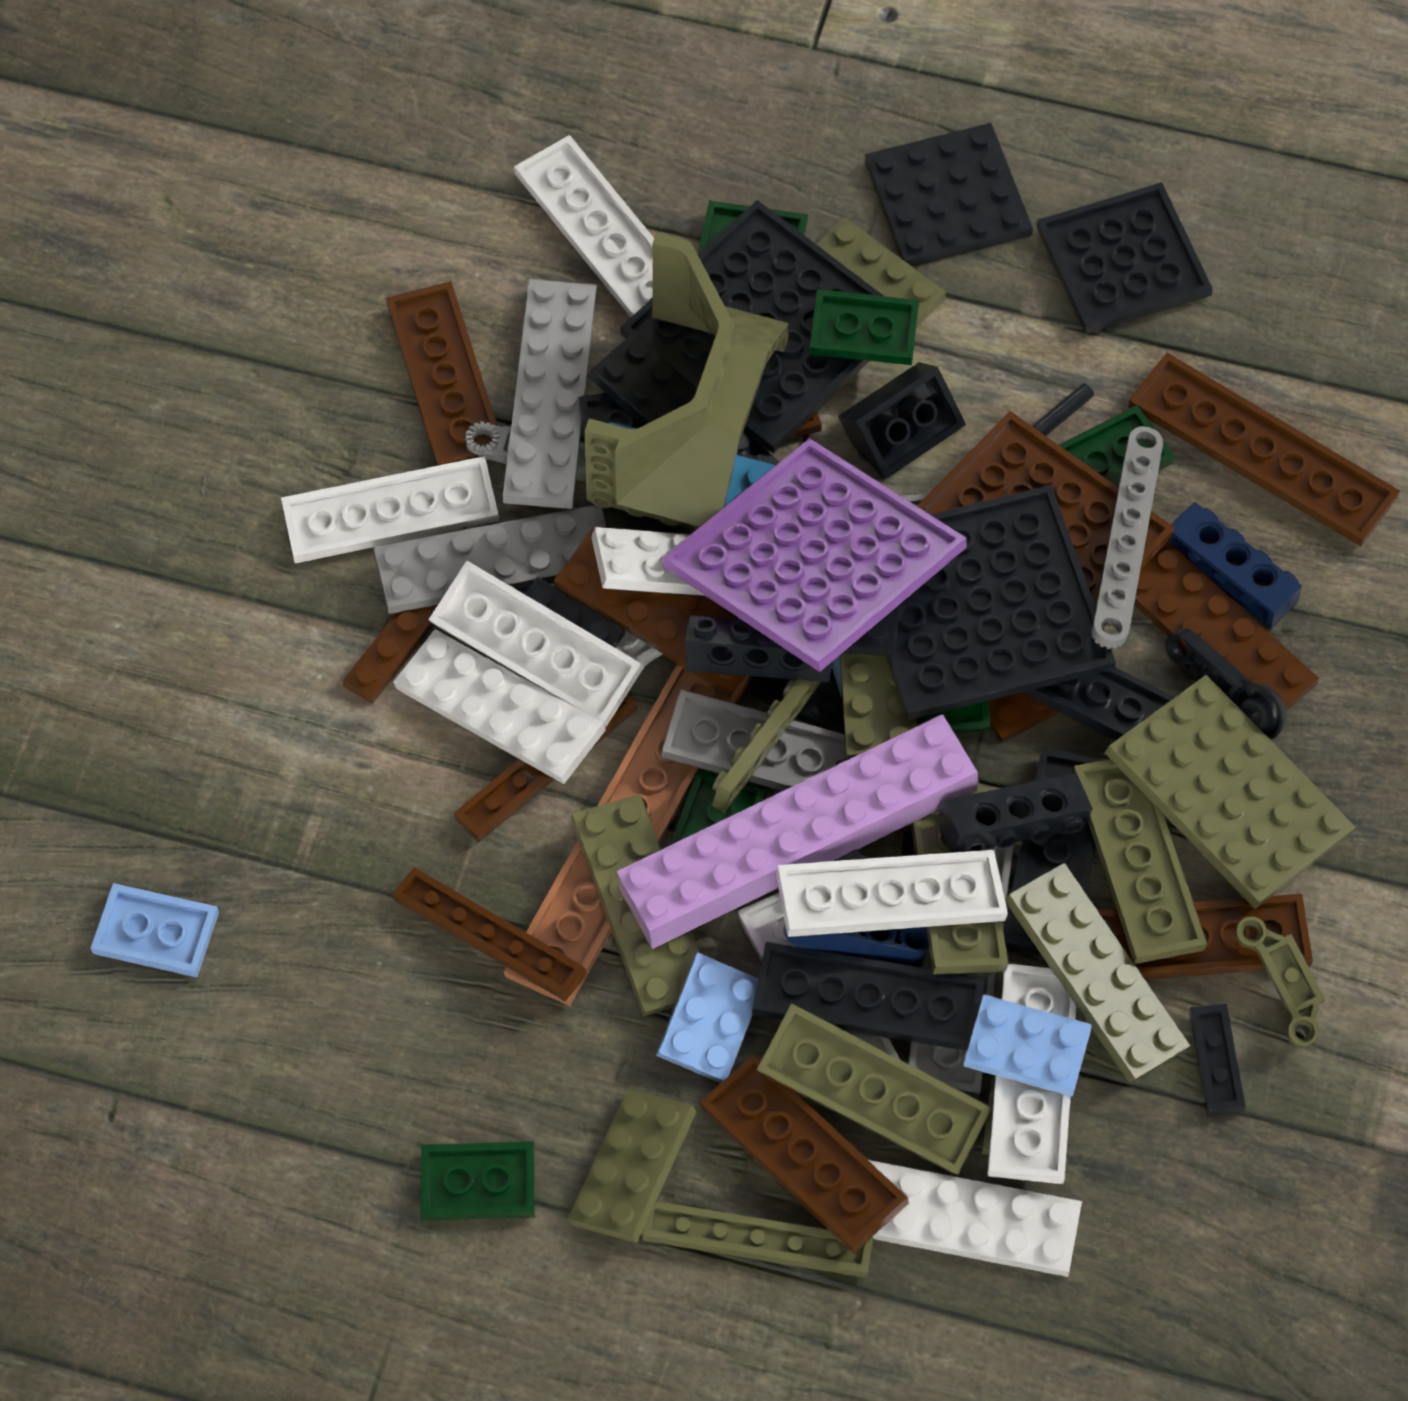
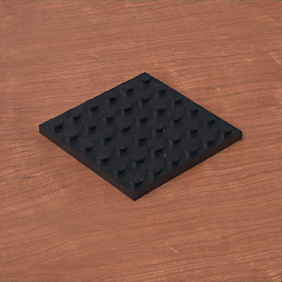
(775, 273)
(1000, 613)

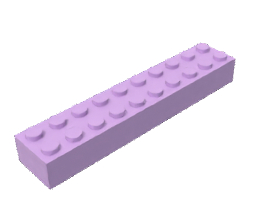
(802, 824)

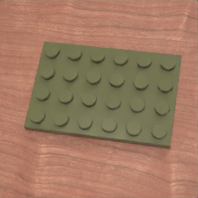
(1230, 791)

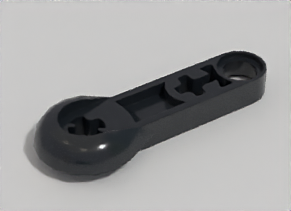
(1247, 695)

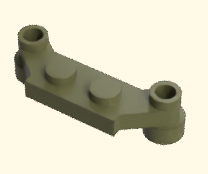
(1289, 976)

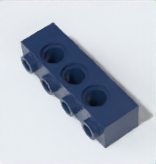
(1265, 603)

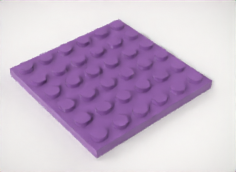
(814, 554)

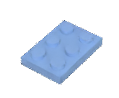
(155, 930)
(709, 1018)
(1027, 1045)

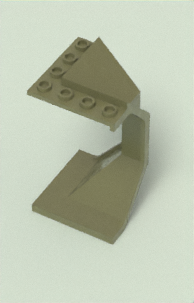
(685, 460)

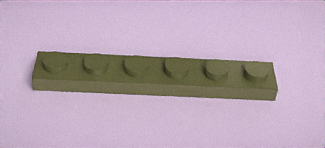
(761, 742)
(754, 1239)

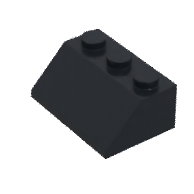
(903, 419)

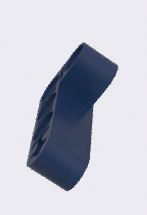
(896, 946)

